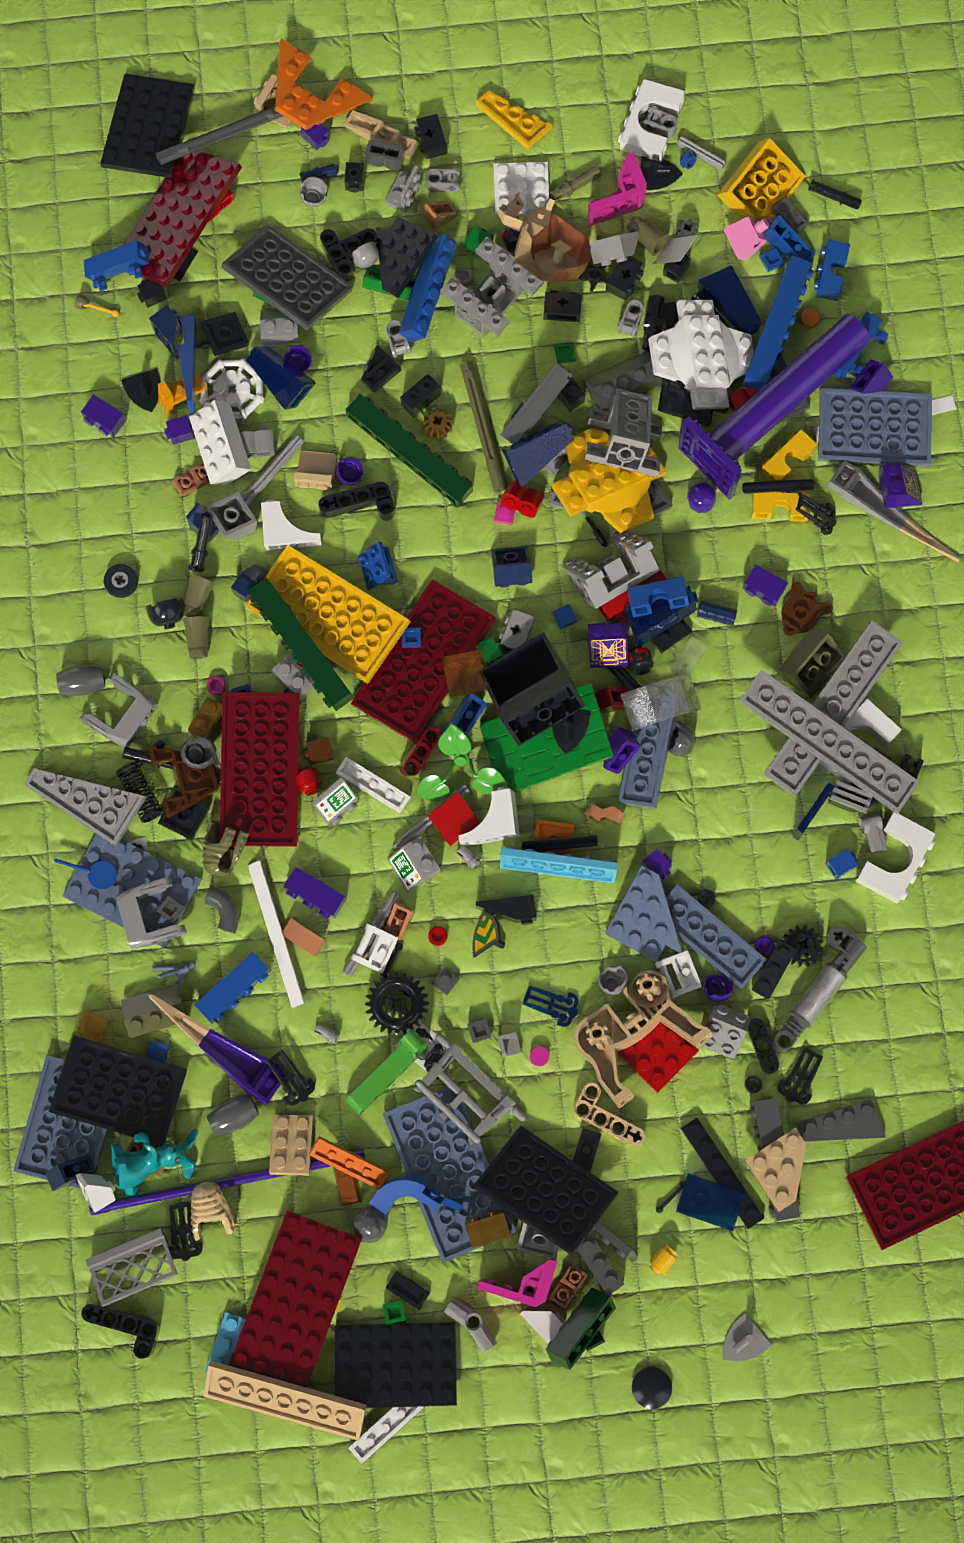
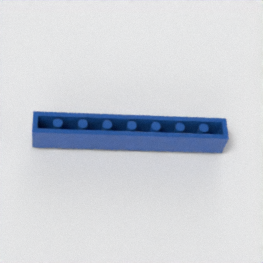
(777, 323)

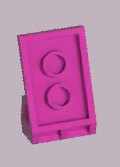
(627, 198)
(538, 1279)

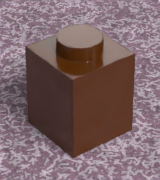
(318, 751)

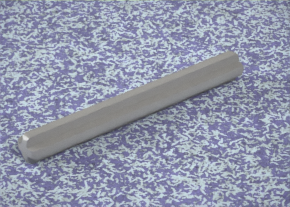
(272, 469)
(424, 823)
(379, 922)

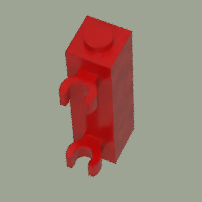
(615, 607)

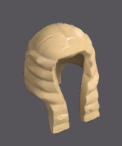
(209, 1204)

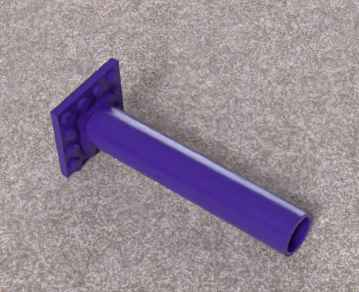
(717, 452)

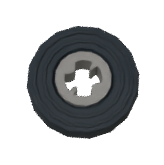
(115, 573)

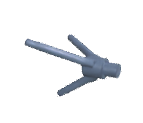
(180, 970)

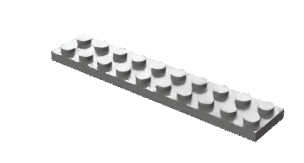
(837, 701)
(829, 741)

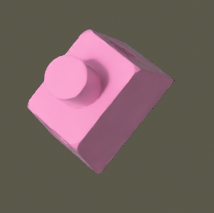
(747, 236)

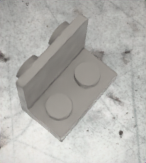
(403, 190)

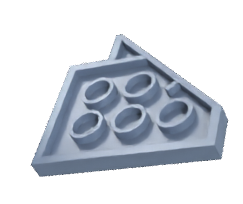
(645, 917)

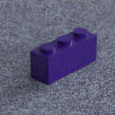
(314, 893)

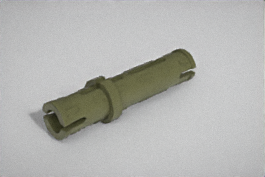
(569, 187)

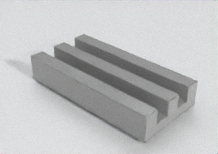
(852, 789)

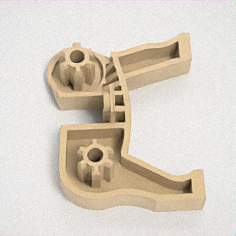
(603, 1033)

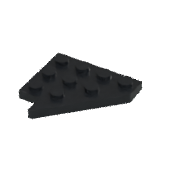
(401, 253)
(677, 402)

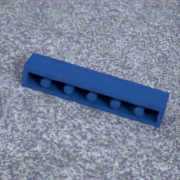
(427, 289)

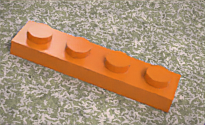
(348, 1162)

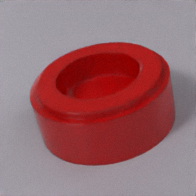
(437, 936)

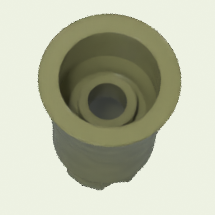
(649, 236)
(196, 595)
(197, 636)

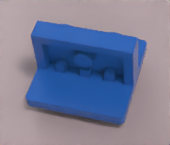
(377, 566)

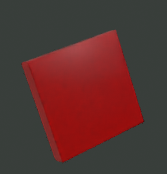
(453, 818)

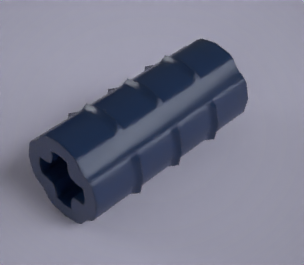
(717, 613)

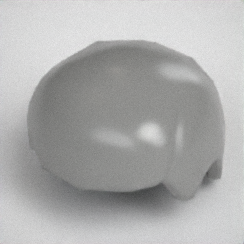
(313, 191)
(365, 255)
(613, 980)

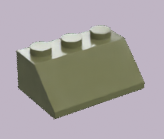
(812, 662)
(144, 1016)

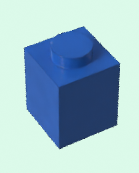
(842, 863)

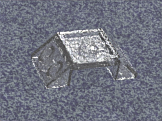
(661, 701)

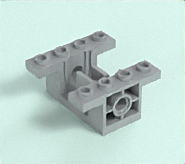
(504, 282)
(630, 433)
(589, 579)

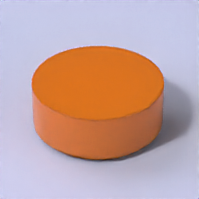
(809, 318)

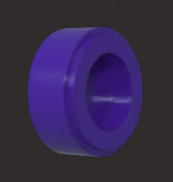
(764, 945)

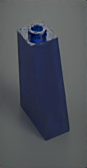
(731, 299)
(280, 376)
(537, 450)
(662, 618)

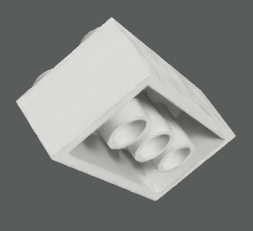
(220, 443)

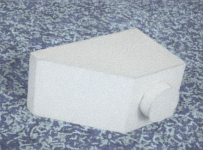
(96, 1190)
(544, 1323)

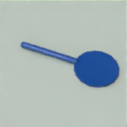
(100, 875)

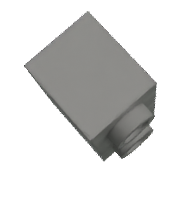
(521, 622)

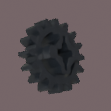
(809, 949)

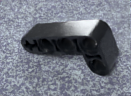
(355, 504)
(120, 1325)

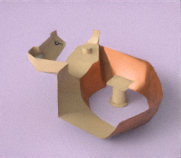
(546, 242)

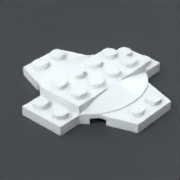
(701, 354)

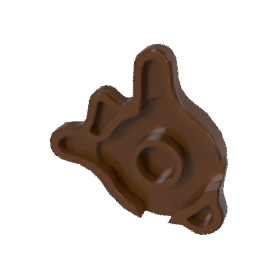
(801, 611)

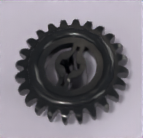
(383, 990)

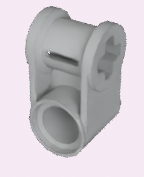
(658, 121)
(444, 180)
(630, 321)
(398, 344)

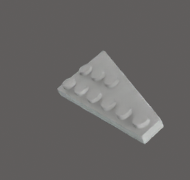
(94, 805)

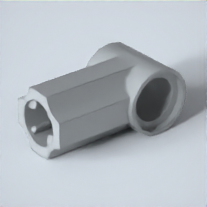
(872, 828)

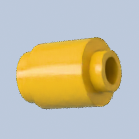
(663, 1260)

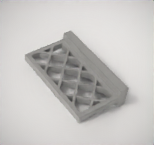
(127, 1251)

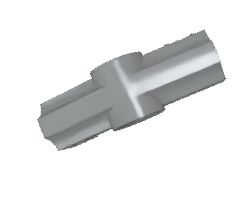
(461, 1314)

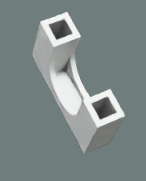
(634, 137)
(872, 720)
(917, 841)

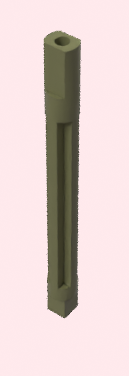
(483, 427)

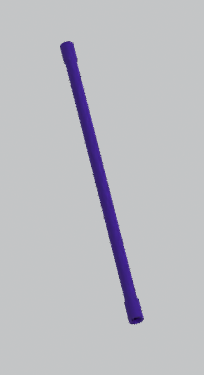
(188, 1189)

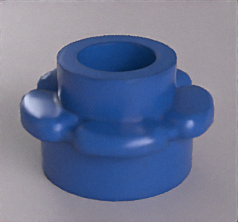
(687, 160)

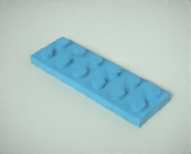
(558, 865)

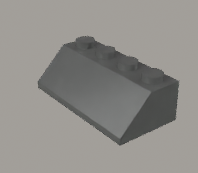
(630, 375)

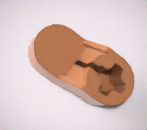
(610, 813)

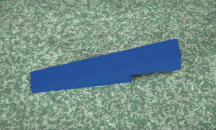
(187, 357)

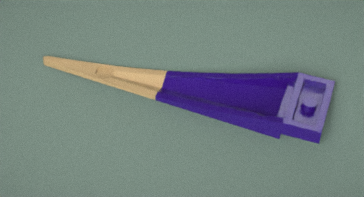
(240, 1063)

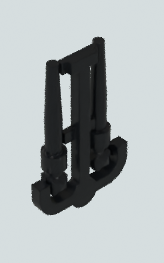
(819, 511)
(302, 1096)
(791, 1096)
(185, 1255)

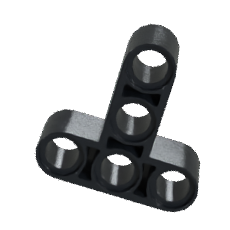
(342, 248)

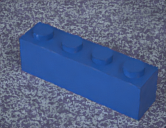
(233, 988)

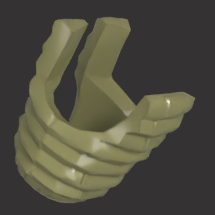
(221, 857)

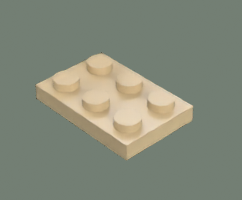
(291, 1145)

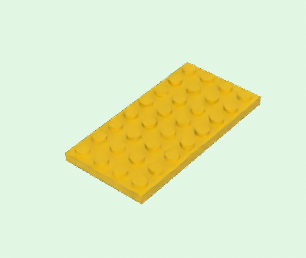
(337, 616)

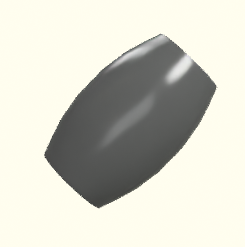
(80, 680)
(232, 1115)

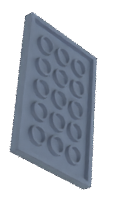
(875, 427)
(133, 869)
(51, 1137)

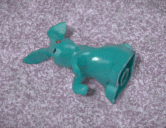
(134, 1167)

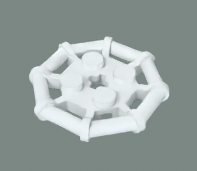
(236, 379)

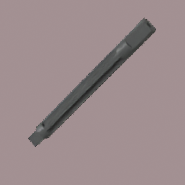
(217, 135)

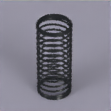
(149, 815)

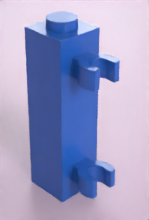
(115, 262)
(872, 325)

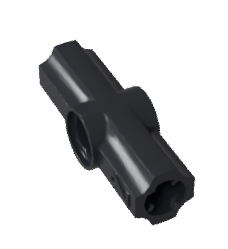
(653, 319)

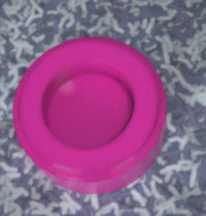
(216, 686)
(539, 1056)

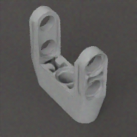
(133, 719)
(134, 920)

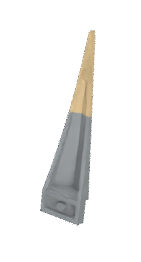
(862, 493)

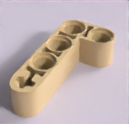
(611, 1119)

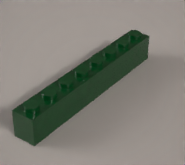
(409, 450)
(301, 644)

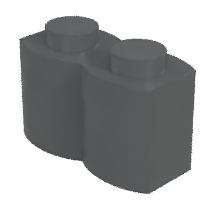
(386, 155)

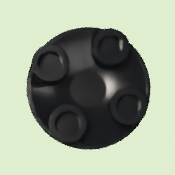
(651, 1388)

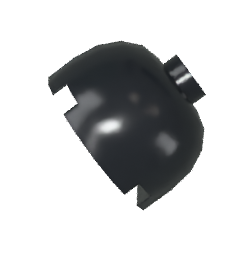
(166, 613)

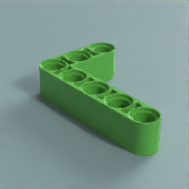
(410, 1049)

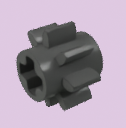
(688, 226)

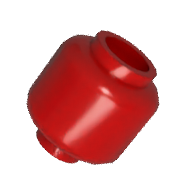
(308, 781)

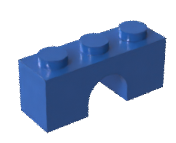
(834, 255)
(643, 596)

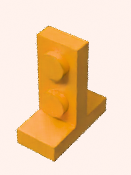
(175, 393)

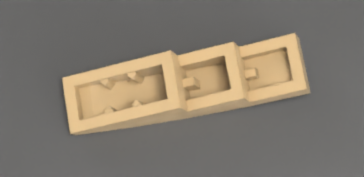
(376, 130)

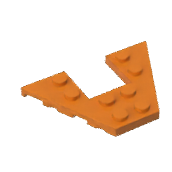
(300, 104)

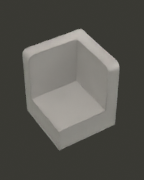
(509, 1044)

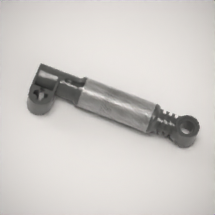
(823, 987)

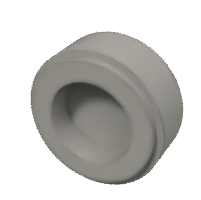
(464, 276)

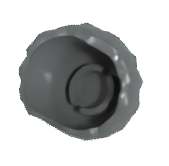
(682, 739)
(198, 752)
(369, 1224)

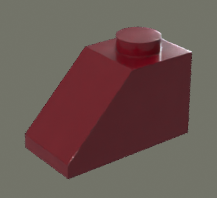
(610, 699)

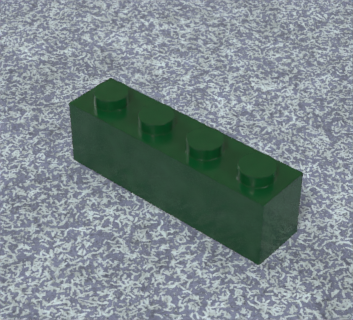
(580, 1328)

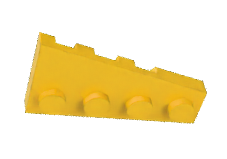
(514, 120)

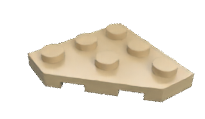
(780, 1168)

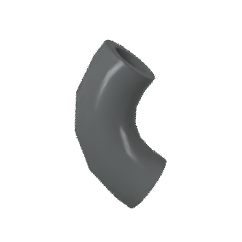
(225, 906)

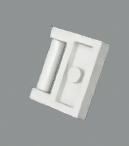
(380, 949)
(684, 972)

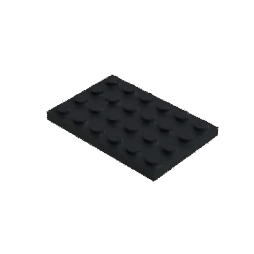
(145, 121)
(117, 1090)
(546, 1190)
(397, 1364)

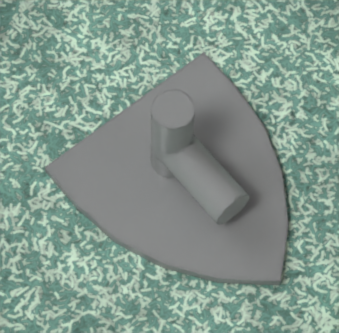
(744, 1341)

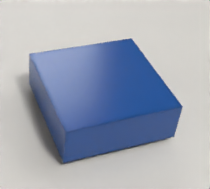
(772, 259)
(564, 616)
(411, 638)
(157, 1051)
(452, 1204)

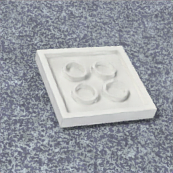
(521, 177)

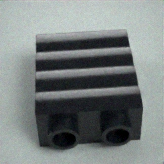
(531, 689)

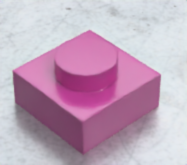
(504, 515)

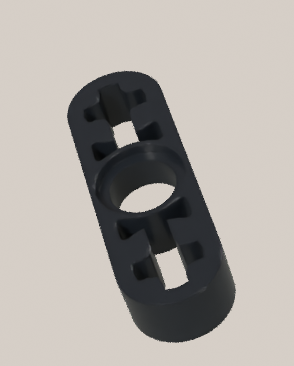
(773, 1058)

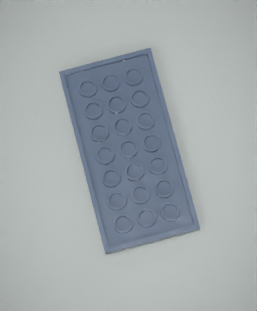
(453, 1165)

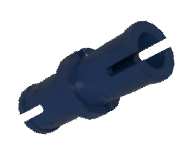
(322, 172)

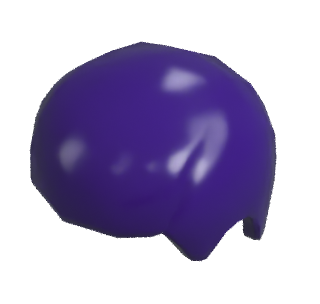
(299, 357)
(349, 471)
(701, 497)
(717, 988)

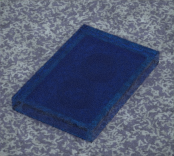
(813, 811)
(710, 1202)

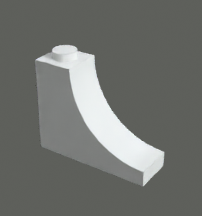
(280, 532)
(499, 823)

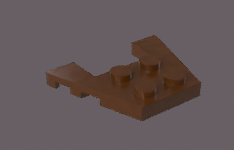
(193, 783)

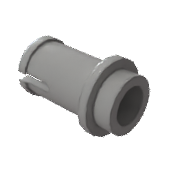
(467, 856)
(327, 1033)

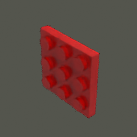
(658, 1056)

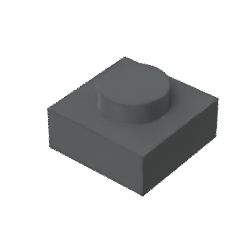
(170, 909)
(445, 981)
(479, 1030)

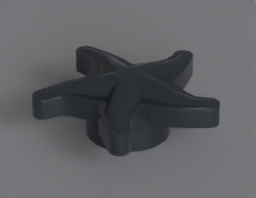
(594, 275)

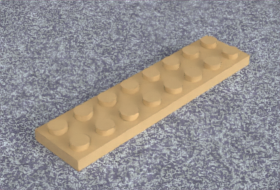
(284, 1400)

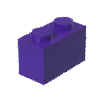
(103, 416)
(764, 586)

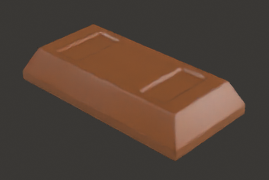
(347, 1188)

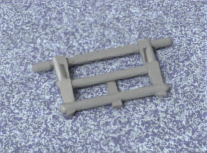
(506, 1103)

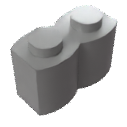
(258, 443)

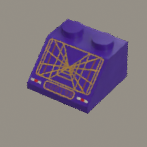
(899, 486)
(607, 644)

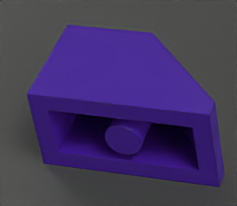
(872, 378)
(623, 747)

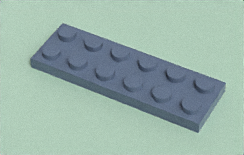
(646, 768)
(713, 939)

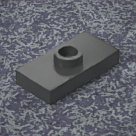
(790, 214)

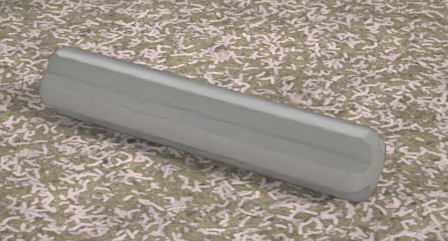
(701, 152)

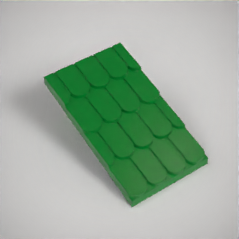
(541, 757)

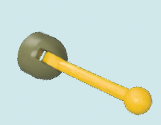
(82, 303)

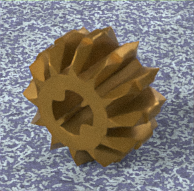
(446, 423)

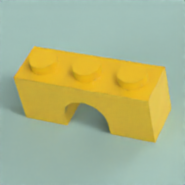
(798, 446)
(764, 503)

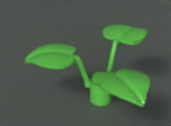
(457, 743)

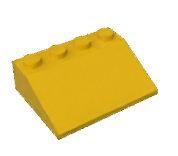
(761, 182)

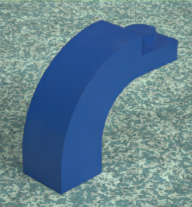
(402, 1186)

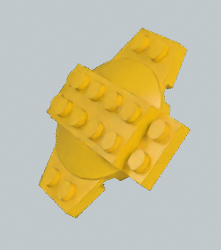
(605, 489)

